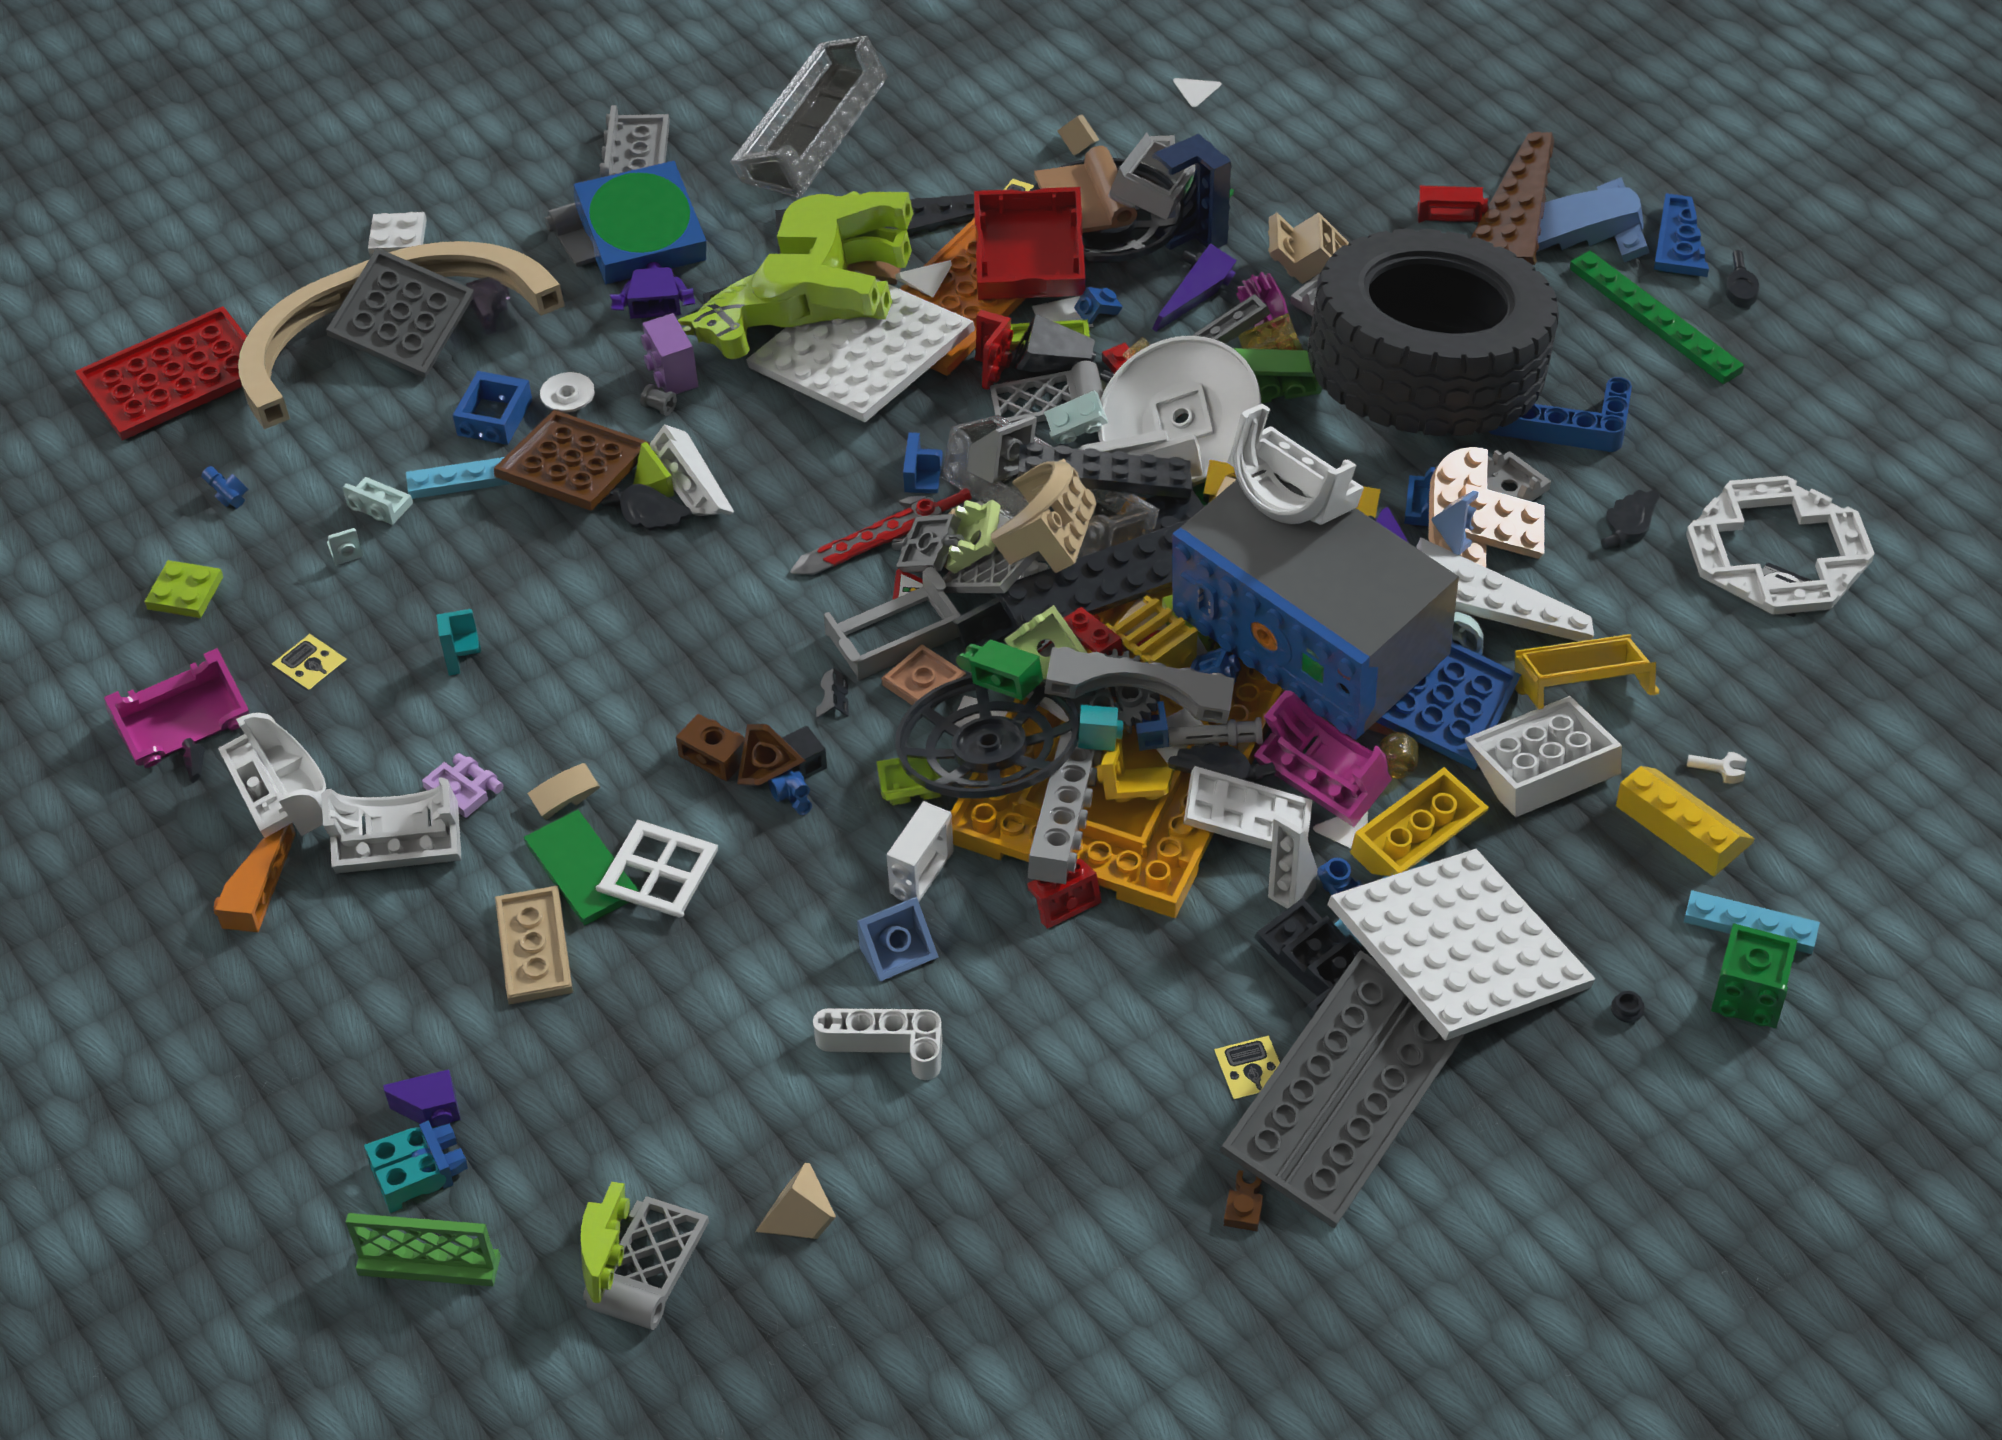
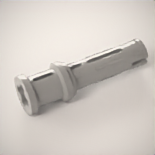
(1232, 732)

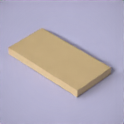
(533, 945)

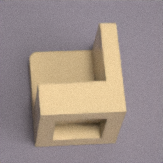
(1078, 134)

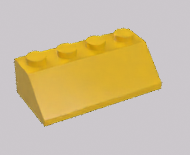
(1681, 819)
(1416, 825)

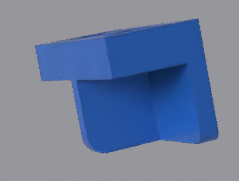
(921, 467)

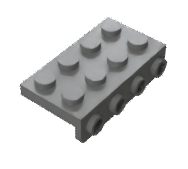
(633, 142)

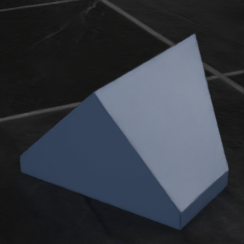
(1453, 521)

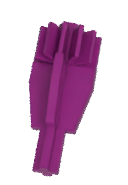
(1267, 291)

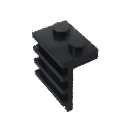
(985, 624)

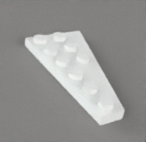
(1507, 601)

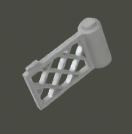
(1080, 380)
(637, 1300)

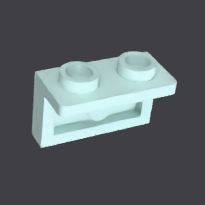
(377, 500)

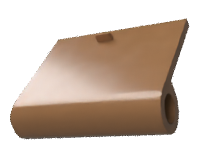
(1095, 180)

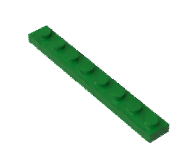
(1657, 317)

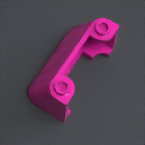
(177, 709)

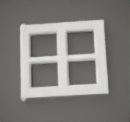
(689, 879)

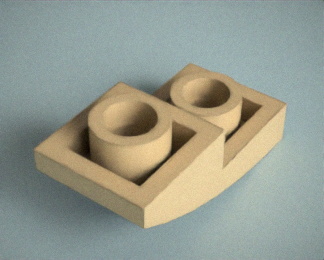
(566, 787)

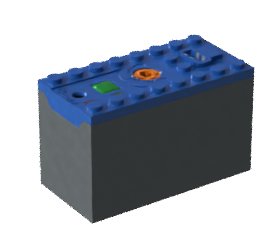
(1316, 608)

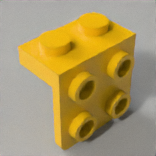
(1131, 783)

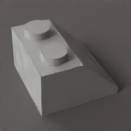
(998, 452)

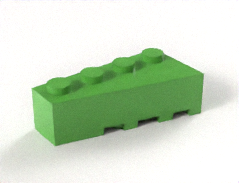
(1281, 373)

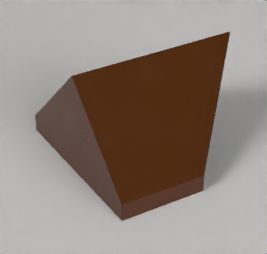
(765, 755)

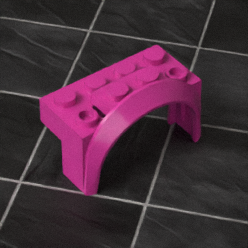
(1333, 770)

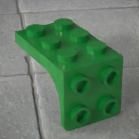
(1754, 976)

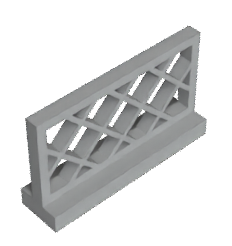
(988, 574)

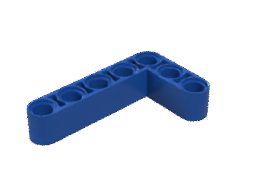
(1577, 427)

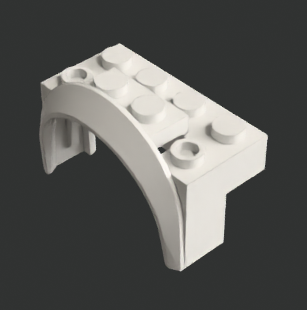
(1327, 489)
(395, 829)

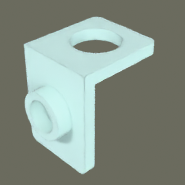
(344, 546)

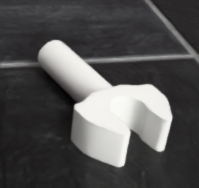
(1722, 766)

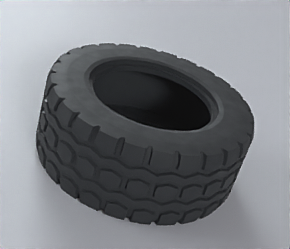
(1456, 382)

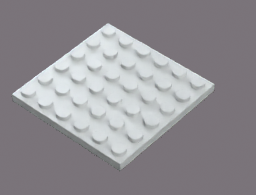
(862, 360)
(1460, 943)

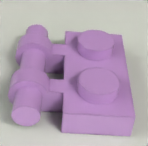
(468, 793)

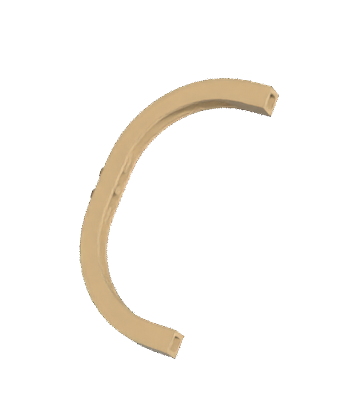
(328, 294)

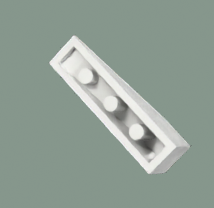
(1291, 865)

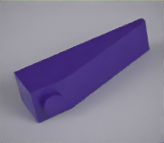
(1202, 282)

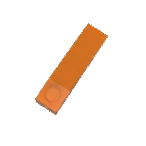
(253, 884)

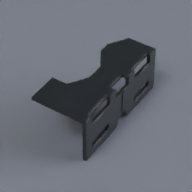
(828, 701)

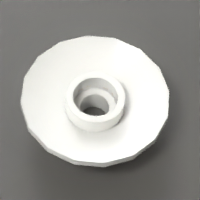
(567, 392)

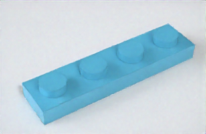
(453, 478)
(1721, 913)

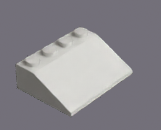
(1545, 755)

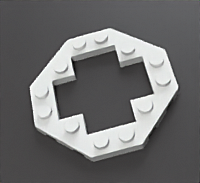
(1748, 581)

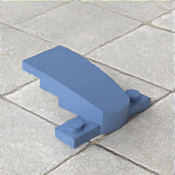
(1594, 218)

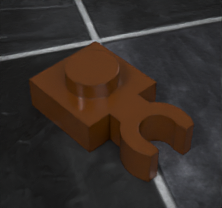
(1244, 1205)

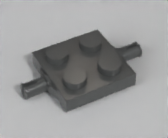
(927, 542)

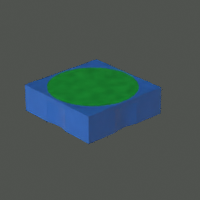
(640, 220)

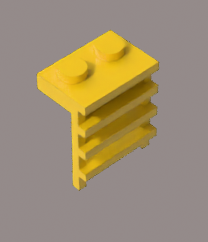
(1172, 646)

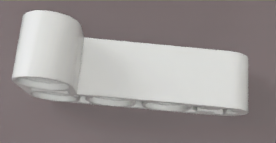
(839, 1032)

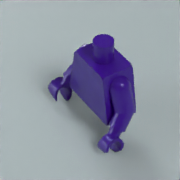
(653, 293)

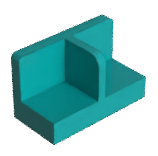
(457, 637)

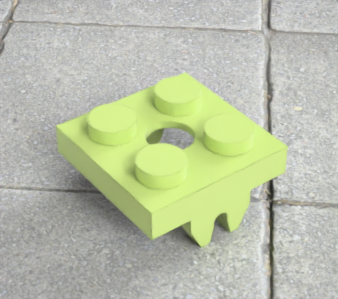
(973, 521)
(1044, 626)

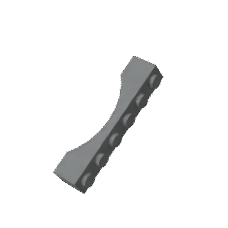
(1201, 694)

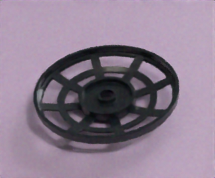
(1099, 254)
(986, 742)

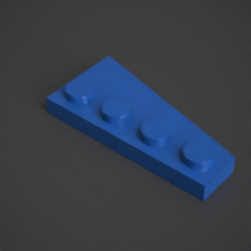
(1680, 239)

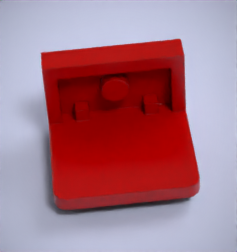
(993, 345)

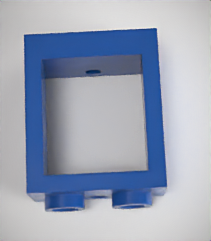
(498, 388)

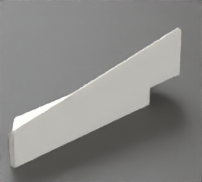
(1156, 444)

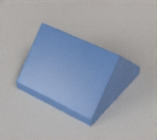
(896, 939)

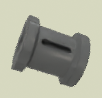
(658, 399)

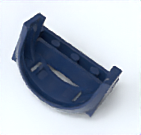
(1208, 196)

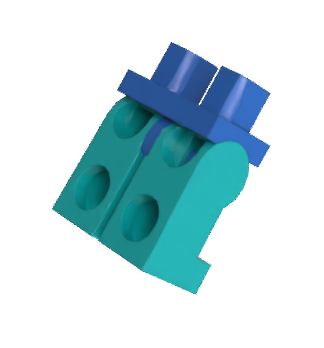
(414, 1163)

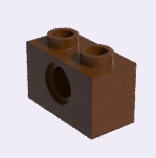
(711, 747)

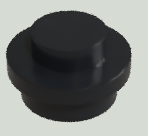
(1627, 1007)

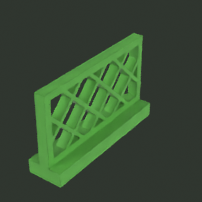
(432, 1261)

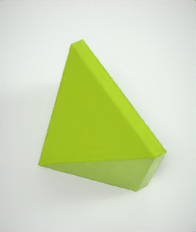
(652, 472)

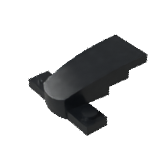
(1309, 949)

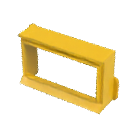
(1581, 662)

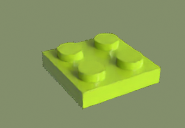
(184, 589)

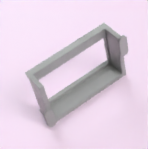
(1134, 190)
(896, 651)

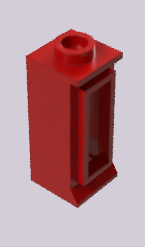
(1451, 203)

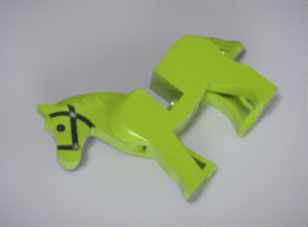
(811, 273)

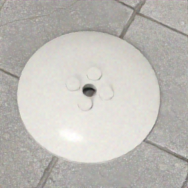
(1178, 378)

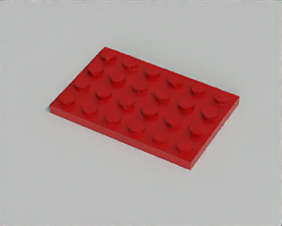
(167, 373)

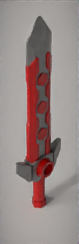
(876, 534)

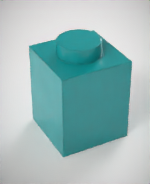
(1099, 728)

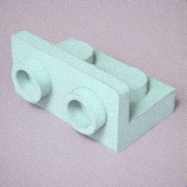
(1075, 418)

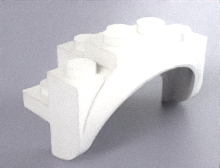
(283, 785)

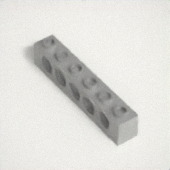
(1063, 815)

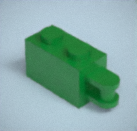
(1002, 668)

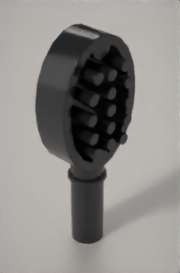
(1741, 285)

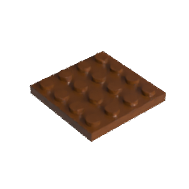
(571, 460)

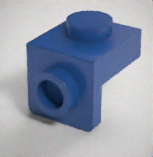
(1097, 301)

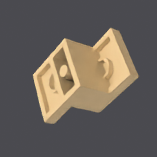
(1304, 247)

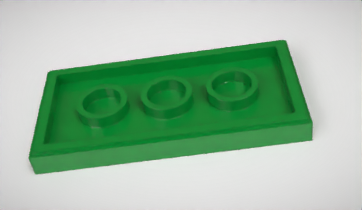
(576, 864)

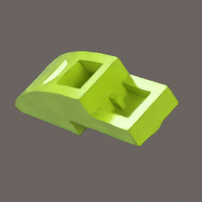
(601, 1240)

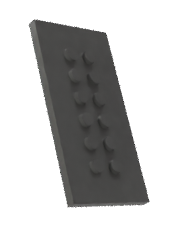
(1341, 1093)

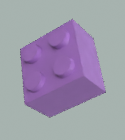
(669, 354)

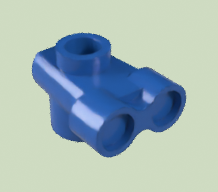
(228, 490)
(793, 787)
(1336, 876)

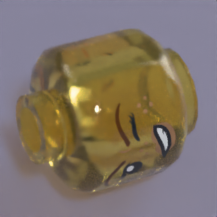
(1400, 754)

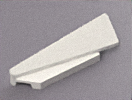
(689, 473)

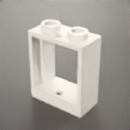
(920, 852)

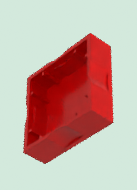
(1029, 243)

